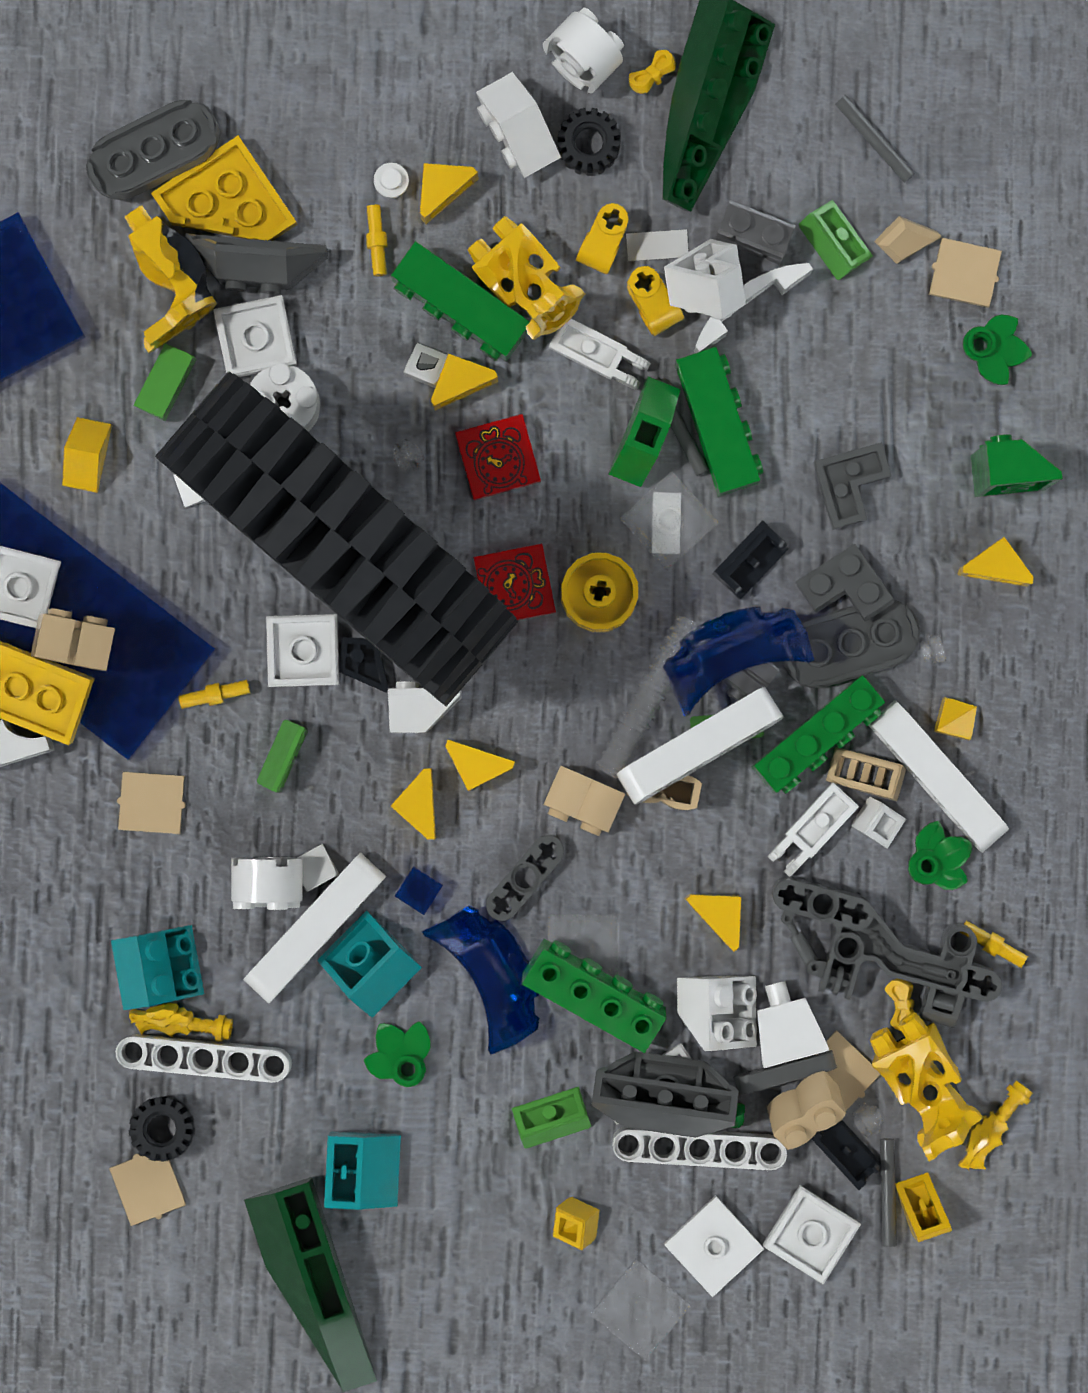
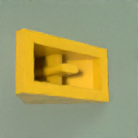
(442, 186)
(460, 379)
(85, 454)
(998, 564)
(476, 765)
(417, 804)
(721, 914)
(922, 1207)

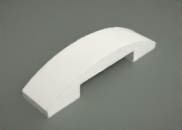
(783, 279)

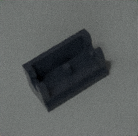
(751, 560)
(847, 1153)

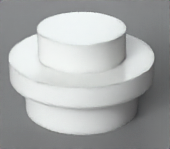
(391, 180)

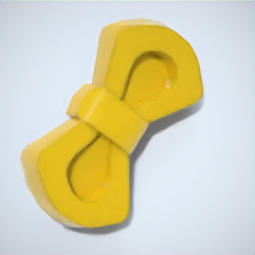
(643, 80)
(901, 993)

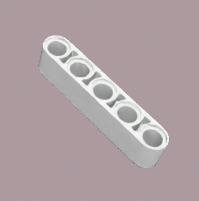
(699, 745)
(938, 776)
(314, 928)
(186, 1060)
(713, 1158)

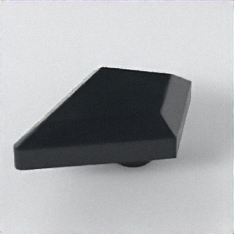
(362, 662)

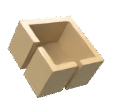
(73, 641)

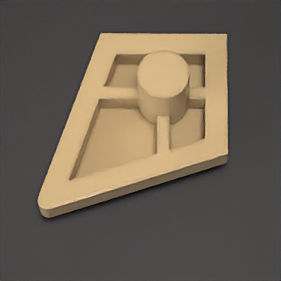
(905, 239)

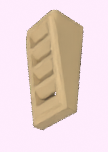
(883, 765)

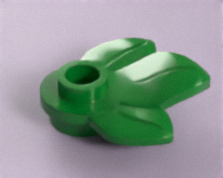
(1001, 348)
(944, 855)
(397, 1048)

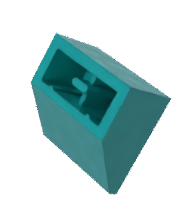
(157, 967)
(362, 1170)

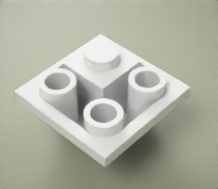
(414, 708)
(719, 1010)

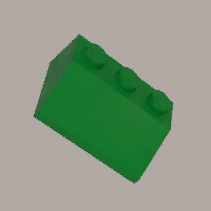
(1010, 468)

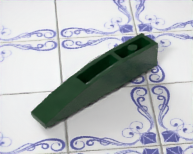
(711, 93)
(310, 1277)

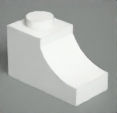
(18, 747)

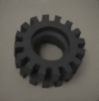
(589, 120)
(140, 1135)

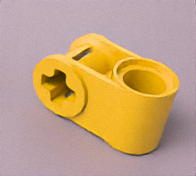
(603, 243)
(654, 304)

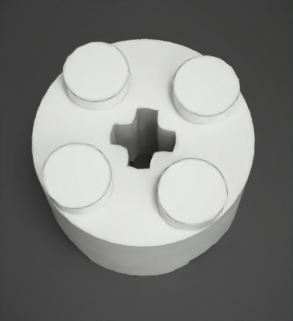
(584, 50)
(291, 381)
(266, 882)

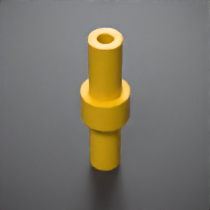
(376, 240)
(214, 694)
(995, 944)

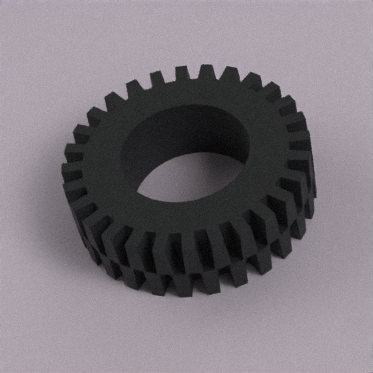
(338, 537)

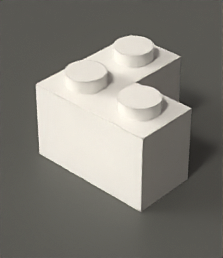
(519, 123)
(707, 280)

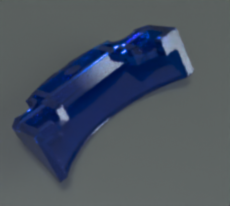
(731, 645)
(496, 967)

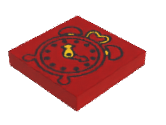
(498, 457)
(518, 580)

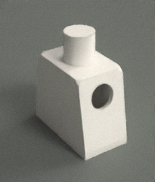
(787, 1028)

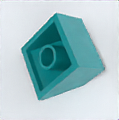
(368, 964)

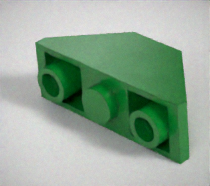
(645, 432)

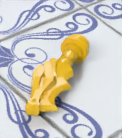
(172, 1020)
(987, 1134)

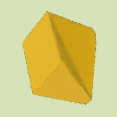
(956, 719)
(576, 1223)

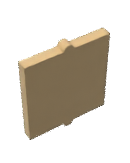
(965, 272)
(151, 802)
(853, 1070)
(147, 1188)

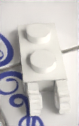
(596, 352)
(816, 826)

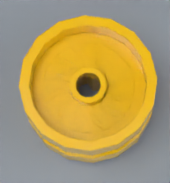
(605, 572)

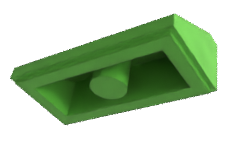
(835, 240)
(165, 382)
(282, 756)
(551, 1117)

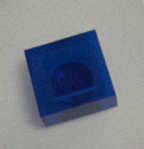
(418, 890)

